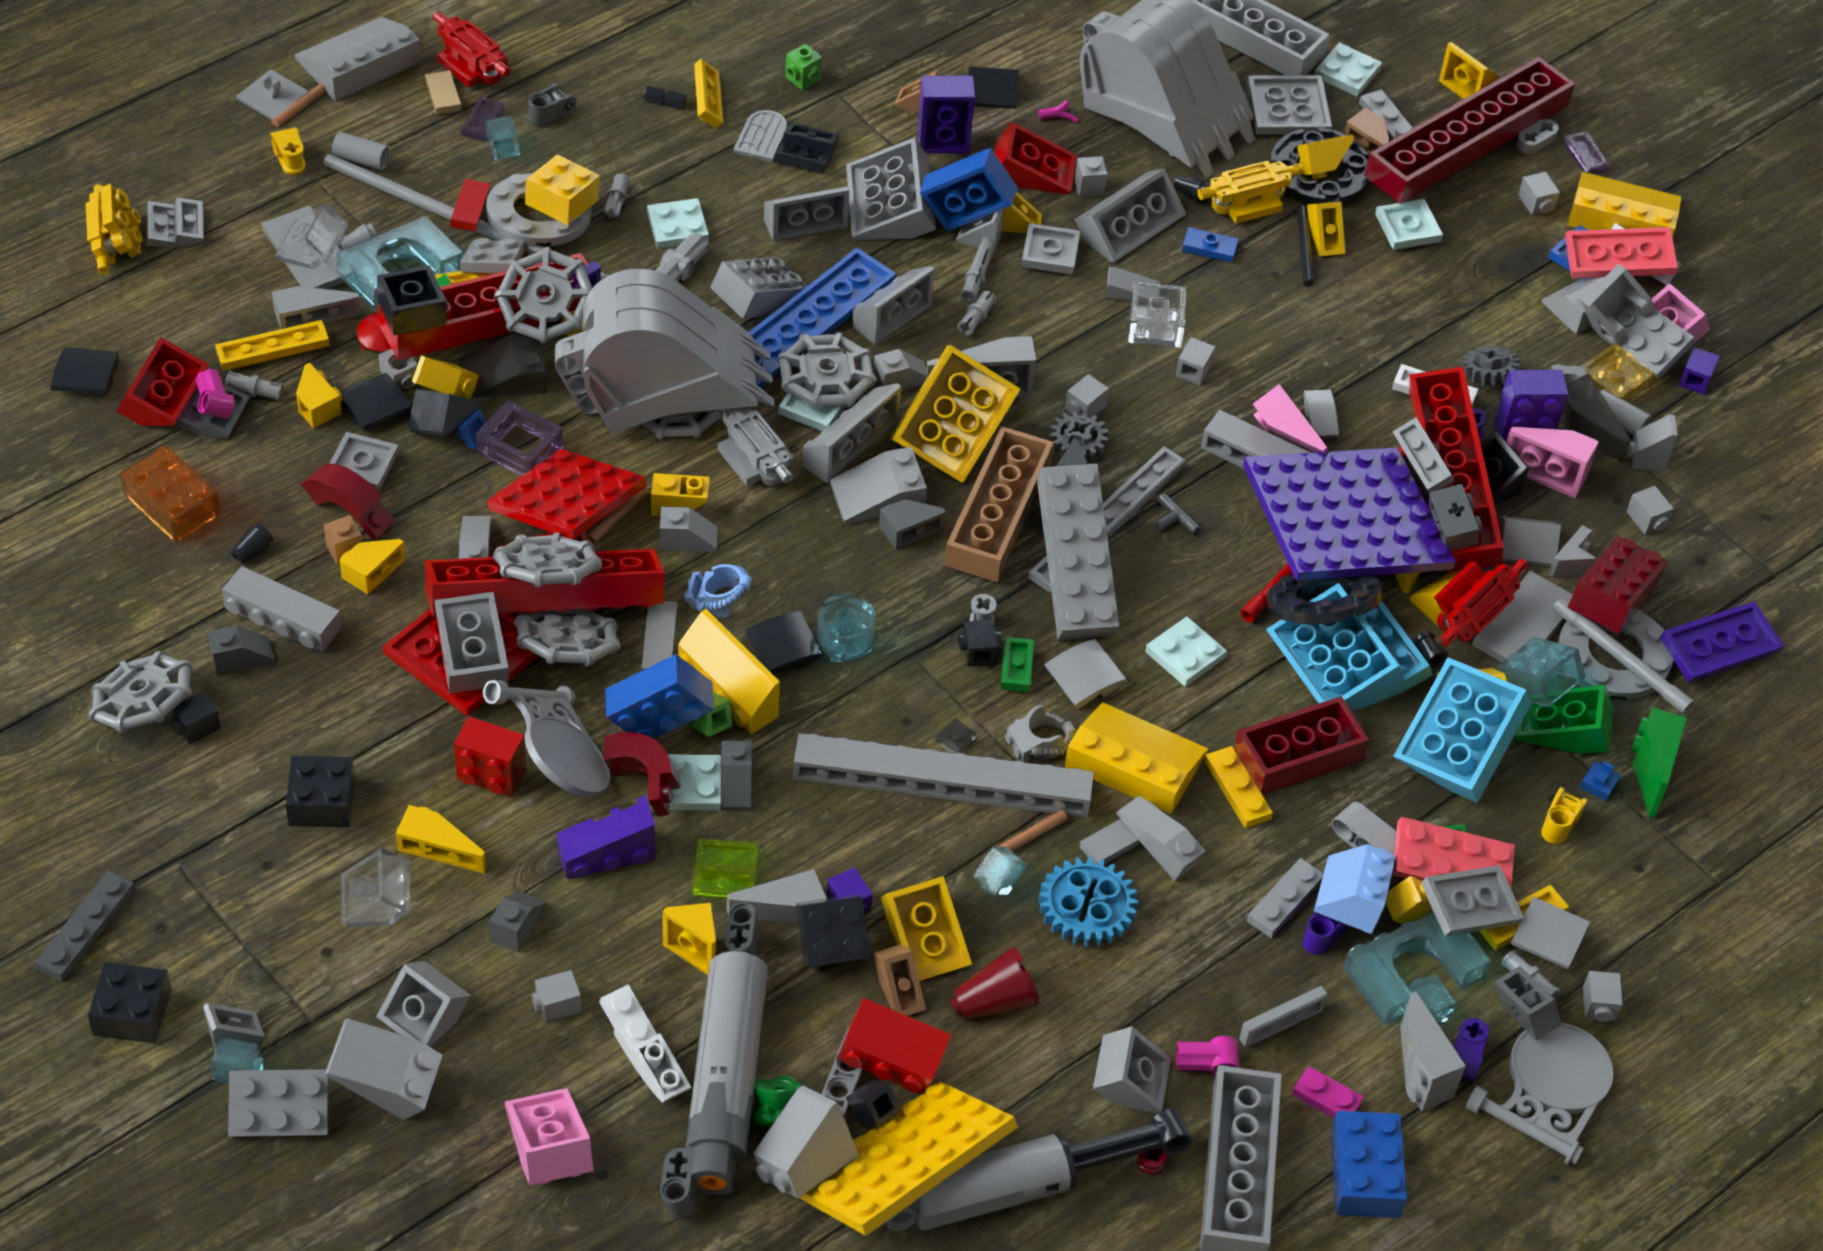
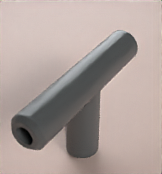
(1176, 514)

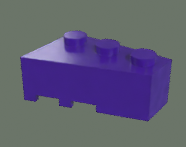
(609, 843)

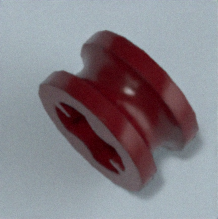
(1151, 1167)

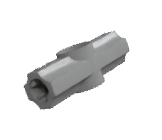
(681, 261)

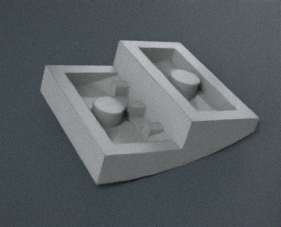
(174, 224)
(1085, 673)

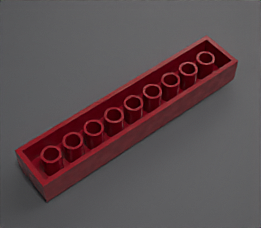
(1468, 130)

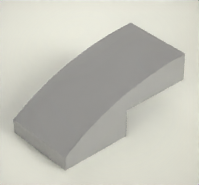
(1321, 413)

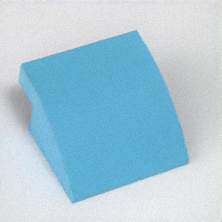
(1353, 658)

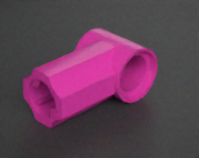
(213, 397)
(1207, 1055)

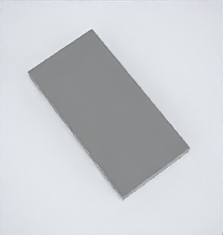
(319, 277)
(1523, 619)

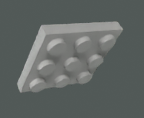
(1288, 103)

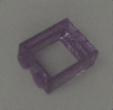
(501, 423)

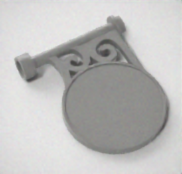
(557, 747)
(1558, 1073)

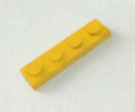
(272, 345)

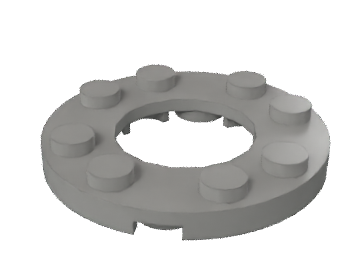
(511, 225)
(1622, 682)

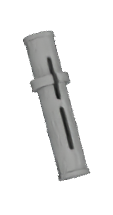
(975, 276)

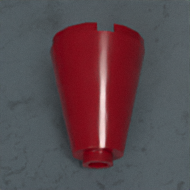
(996, 989)

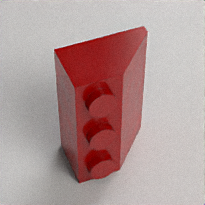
(162, 386)
(893, 1046)

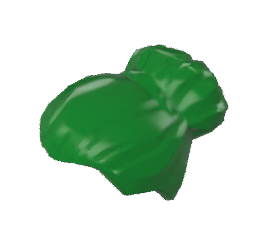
(771, 1098)

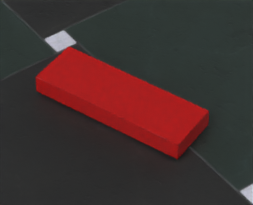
(470, 205)

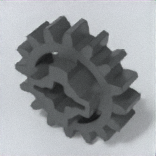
(1489, 365)
(1082, 429)

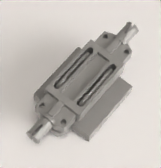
(754, 448)

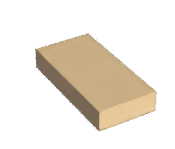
(443, 92)

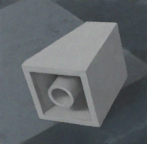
(805, 1144)

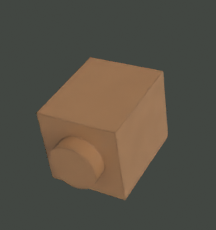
(341, 536)

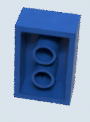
(968, 189)
(659, 698)
(1368, 1164)

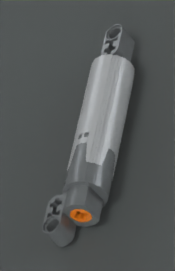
(723, 1070)

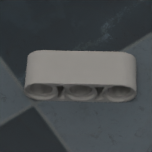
(1362, 827)

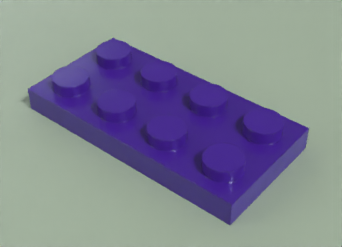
(1721, 641)

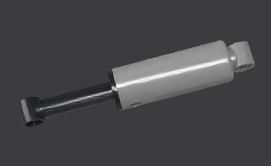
(1034, 1172)

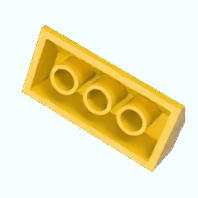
(733, 671)

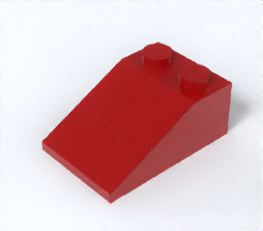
(1035, 160)

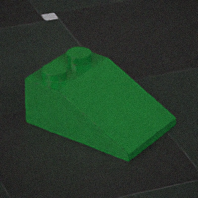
(1574, 723)
(1656, 754)

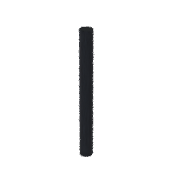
(1305, 246)

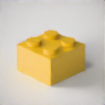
(562, 189)

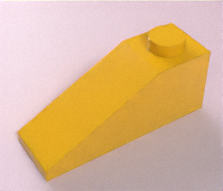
(435, 838)

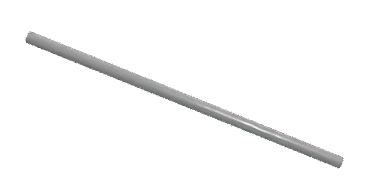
(414, 197)

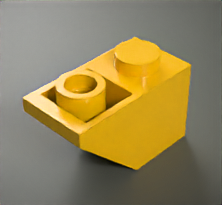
(316, 398)
(678, 491)
(1408, 901)

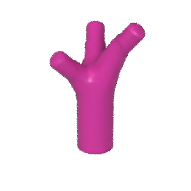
(1059, 111)

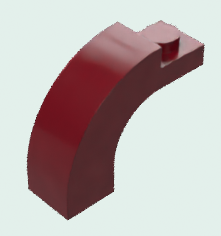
(351, 492)
(642, 754)

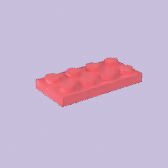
(1637, 250)
(1436, 850)

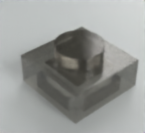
(956, 737)

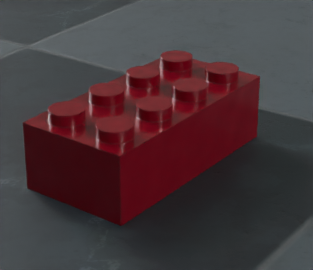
(1618, 584)
(1301, 745)

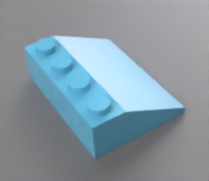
(1463, 729)

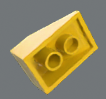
(927, 924)

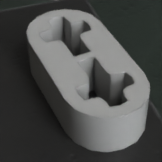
(1525, 140)

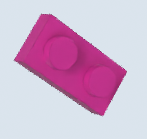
(1325, 1093)

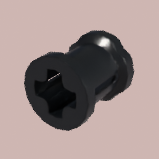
(1429, 649)

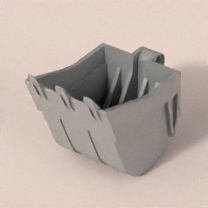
(1165, 79)
(657, 353)

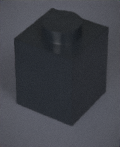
(195, 718)
(874, 1104)

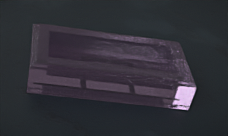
(484, 110)
(1586, 153)

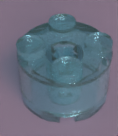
(846, 627)

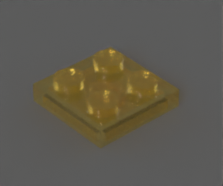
(1617, 372)

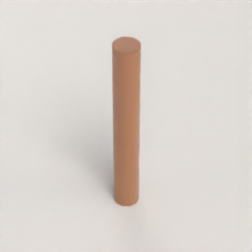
(299, 105)
(616, 516)
(1035, 831)

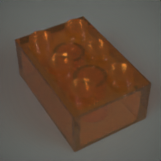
(170, 493)

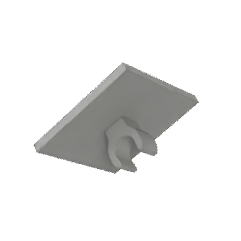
(271, 94)
(1550, 932)

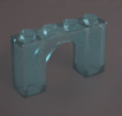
(414, 240)
(1373, 969)

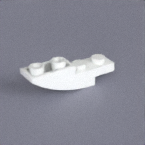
(643, 1045)

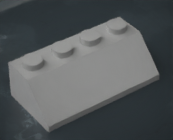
(1131, 215)
(853, 432)

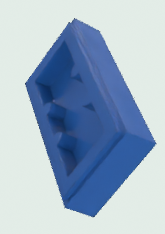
(1210, 244)

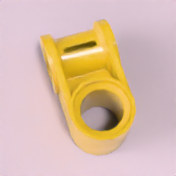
(289, 150)
(1562, 816)

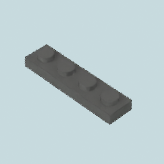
(84, 926)

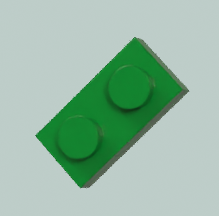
(1017, 664)

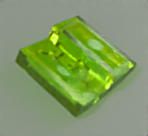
(724, 867)

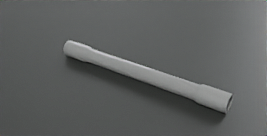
(1669, 692)

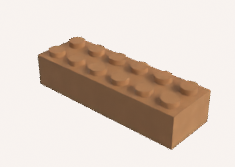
(998, 504)

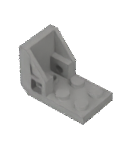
(1626, 316)

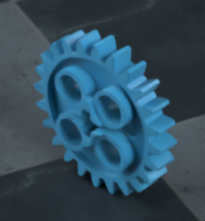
(1115, 909)

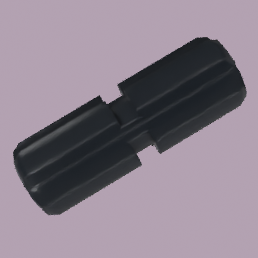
(659, 95)

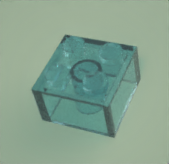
(1544, 670)

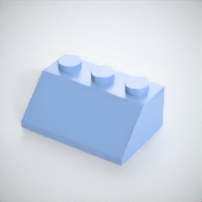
(1356, 886)

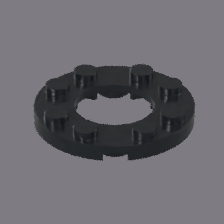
(1309, 192)
(1363, 597)

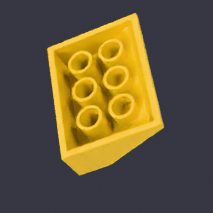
(1606, 201)
(955, 413)
(1135, 756)

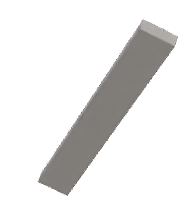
(1127, 500)

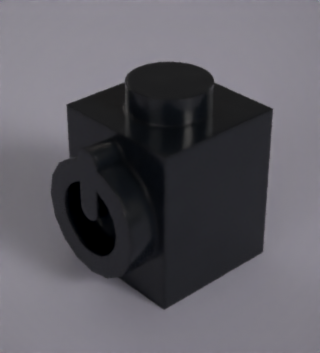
(980, 642)

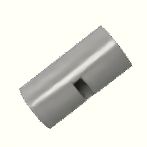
(361, 151)
(1627, 414)

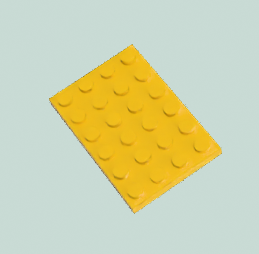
(909, 1156)

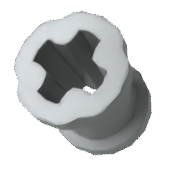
(983, 607)

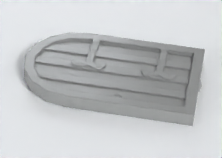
(761, 135)

